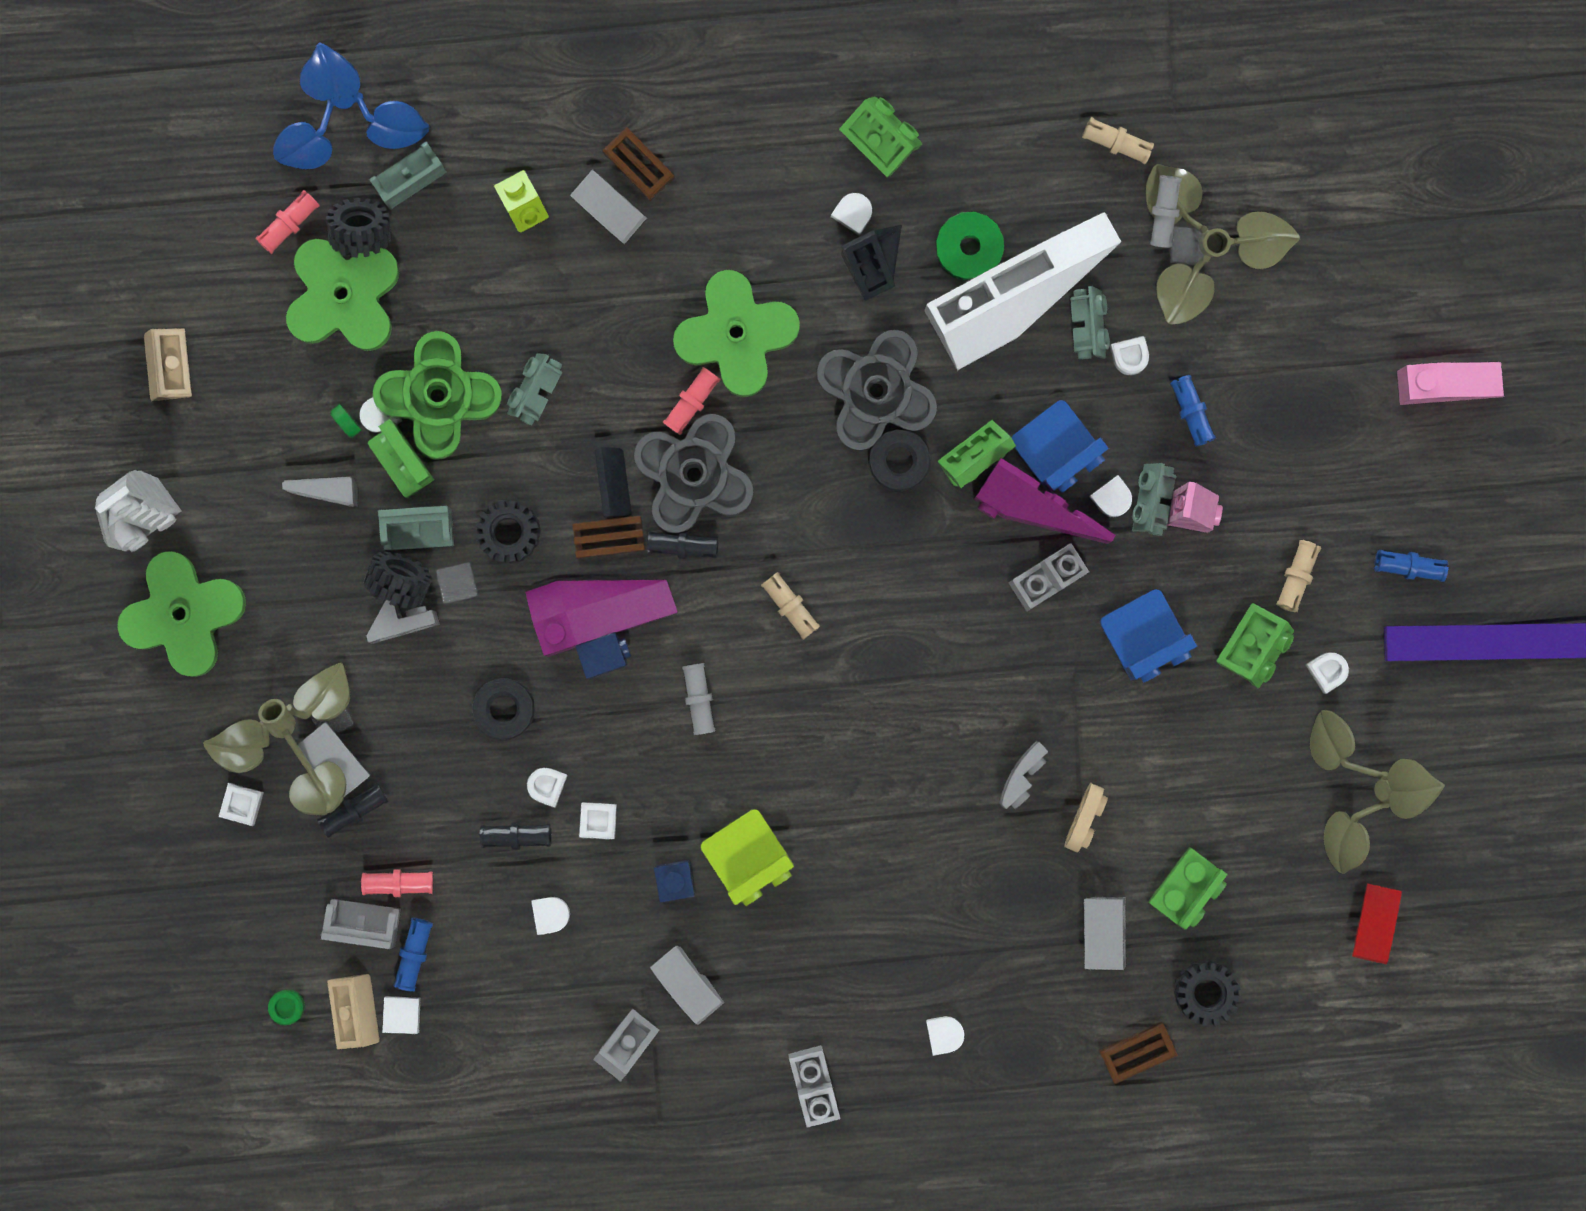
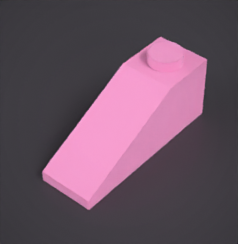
(1449, 382)
(1194, 508)

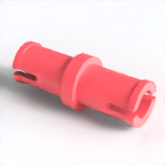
(287, 221)
(691, 400)
(397, 883)

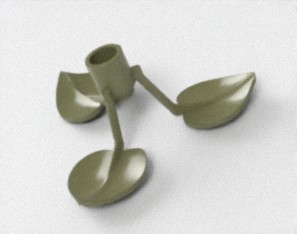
(1261, 242)
(242, 744)
(1405, 789)

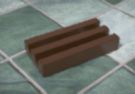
(658, 185)
(580, 540)
(1132, 1040)

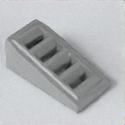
(336, 490)

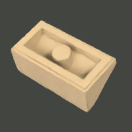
(167, 364)
(353, 1011)

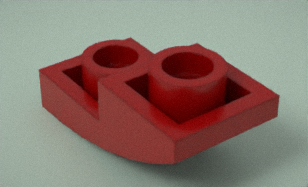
(1377, 923)

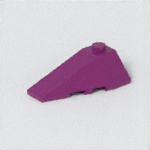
(1017, 498)
(586, 610)

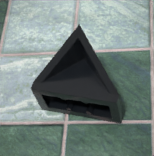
(873, 260)

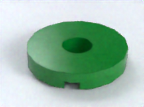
(973, 226)

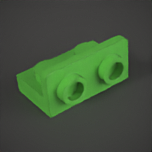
(881, 134)
(976, 454)
(400, 459)
(1256, 645)
(1188, 889)

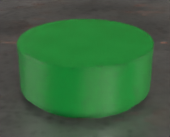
(345, 421)
(286, 1007)

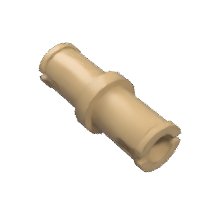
(1118, 140)
(1298, 576)
(790, 605)

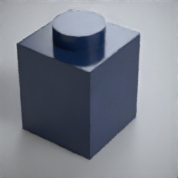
(603, 655)
(674, 881)

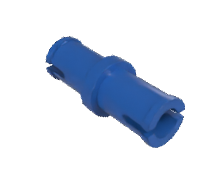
(1193, 410)
(1411, 565)
(413, 954)

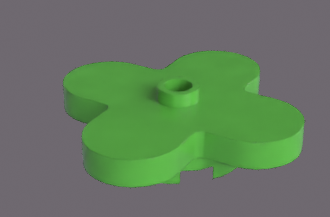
(357, 316)
(740, 359)
(437, 368)
(207, 608)

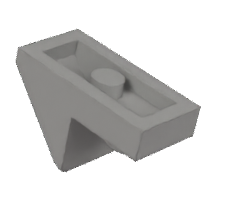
(391, 624)
(626, 1045)

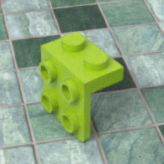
(747, 857)

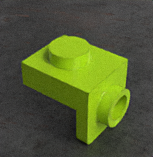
(521, 201)

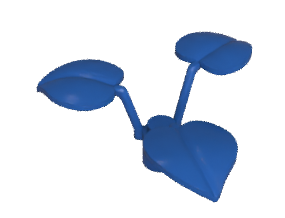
(334, 79)

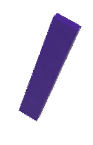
(1485, 642)

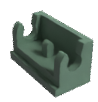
(408, 176)
(416, 528)

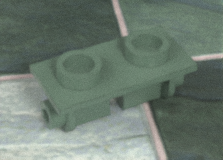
(1091, 310)
(526, 398)
(1155, 483)

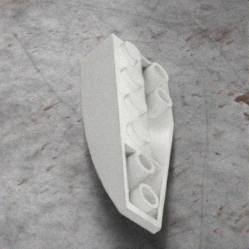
(1017, 292)
(134, 510)

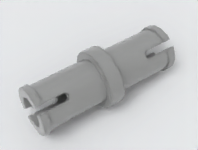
(1165, 211)
(698, 699)

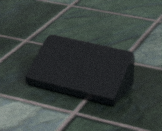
(613, 482)

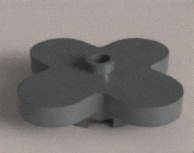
(888, 365)
(703, 449)

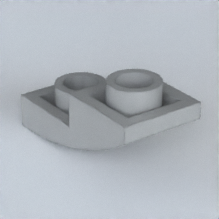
(608, 206)
(1048, 577)
(1016, 786)
(686, 985)
(814, 1086)

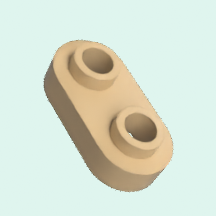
(1091, 805)

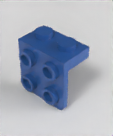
(1058, 447)
(1146, 636)

